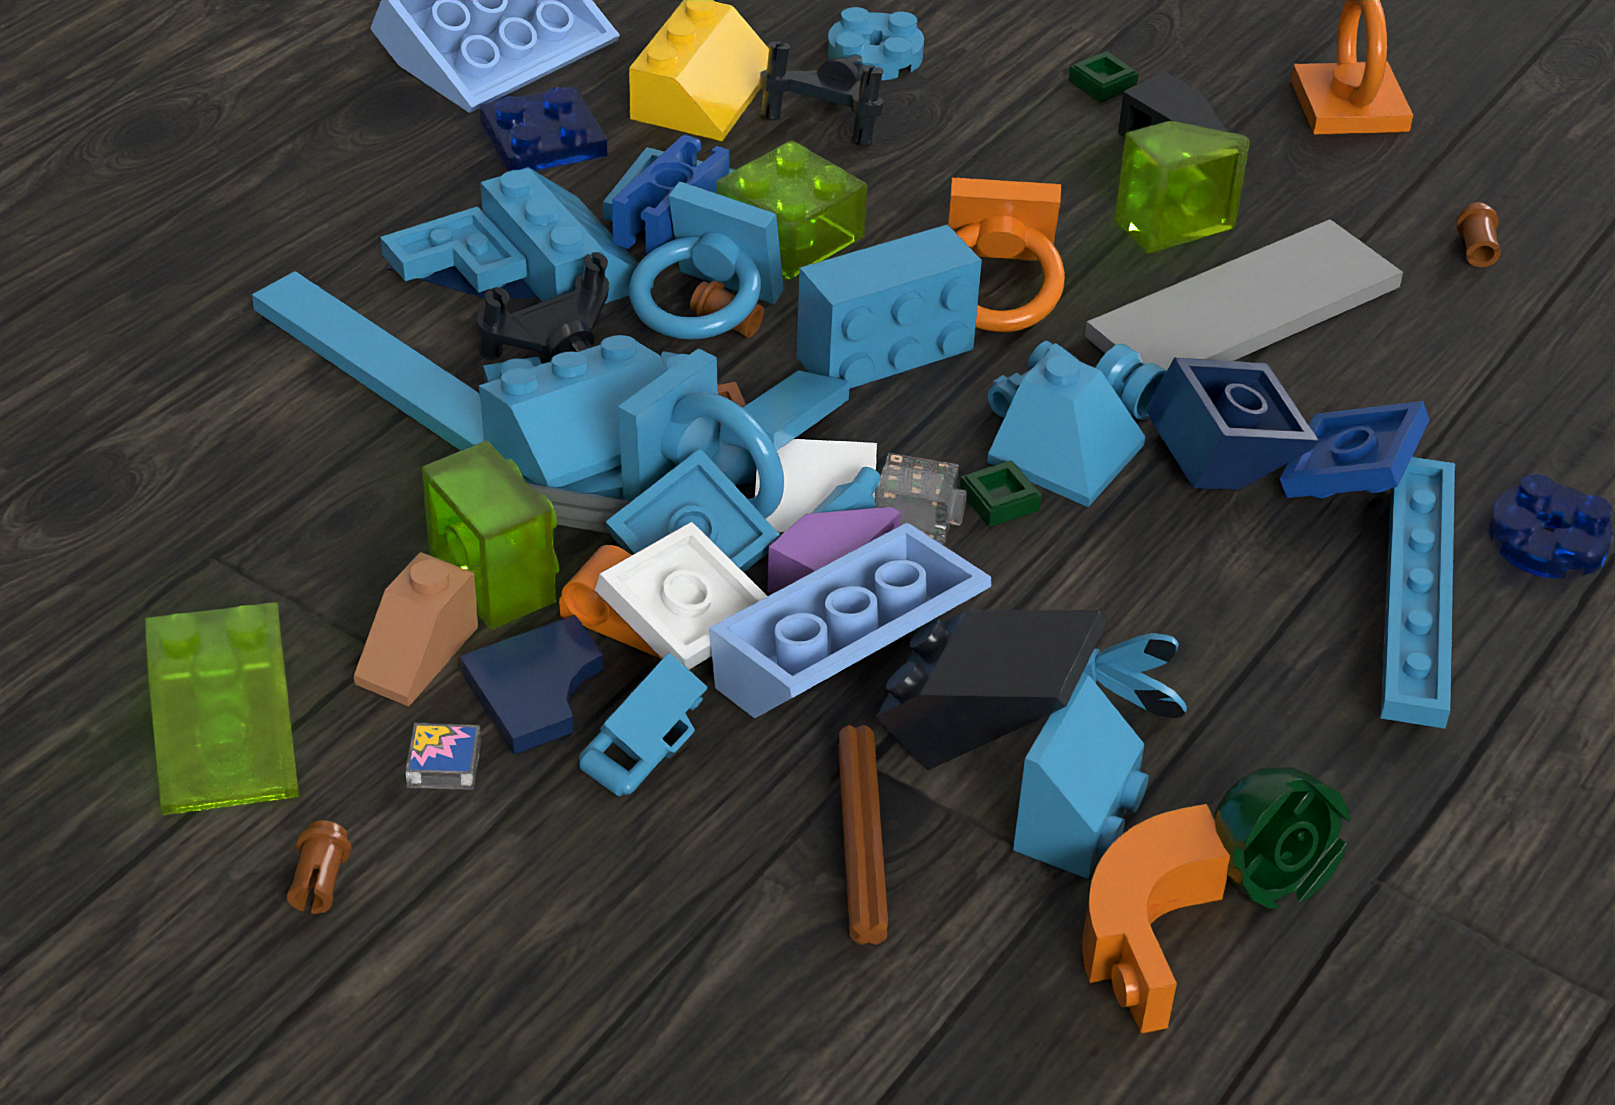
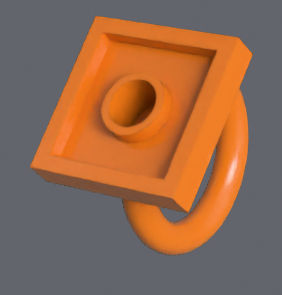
(1352, 93)
(1011, 223)

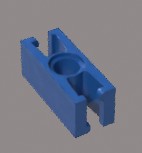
(646, 199)

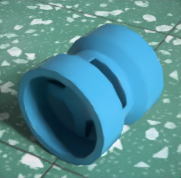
(1131, 378)

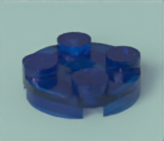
(1580, 522)

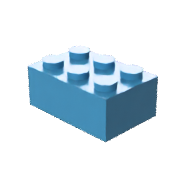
(888, 307)

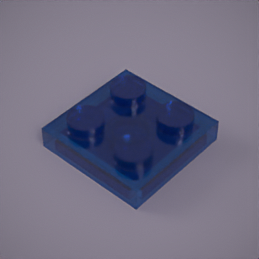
(543, 129)

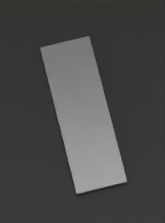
(1250, 299)

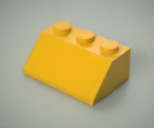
(698, 71)

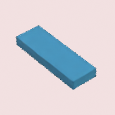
(792, 407)

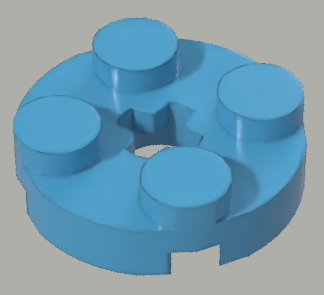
(880, 39)

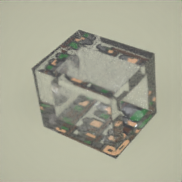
(923, 493)

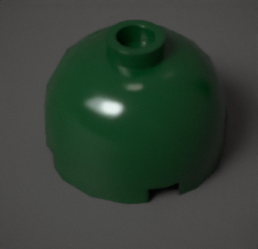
(1281, 833)

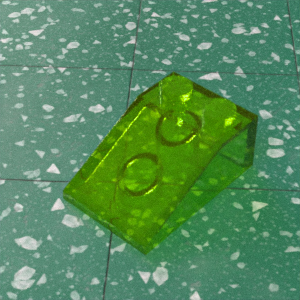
(220, 708)

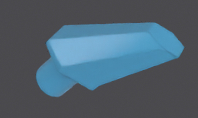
(853, 495)

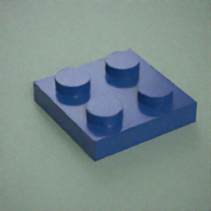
(1357, 450)

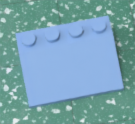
(488, 46)

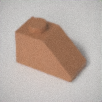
(417, 628)

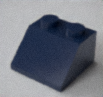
(1227, 421)

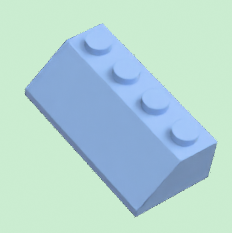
(837, 617)

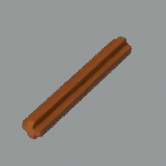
(862, 836)

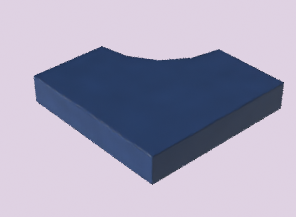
(530, 680)

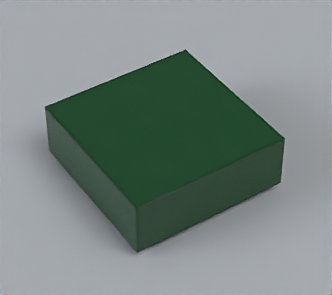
(1103, 76)
(1000, 493)

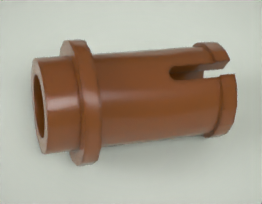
(1478, 227)
(713, 297)
(321, 853)

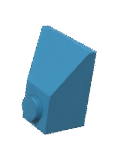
(1067, 429)

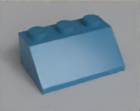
(553, 233)
(564, 413)

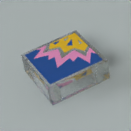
(443, 756)

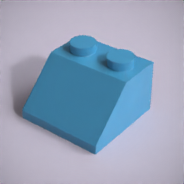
(1079, 783)

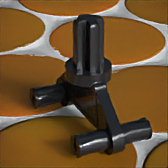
(836, 81)
(550, 326)

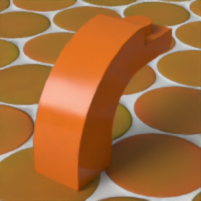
(1142, 875)

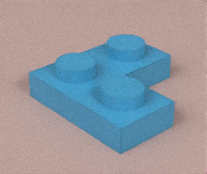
(457, 240)

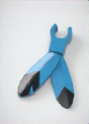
(1121, 669)

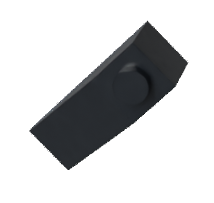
(1165, 100)

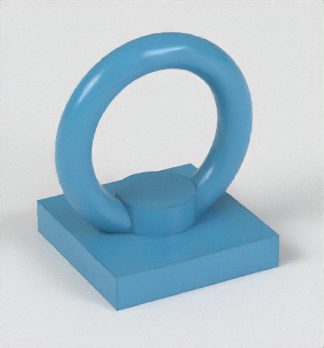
(712, 242)
(678, 417)

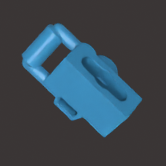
(641, 725)

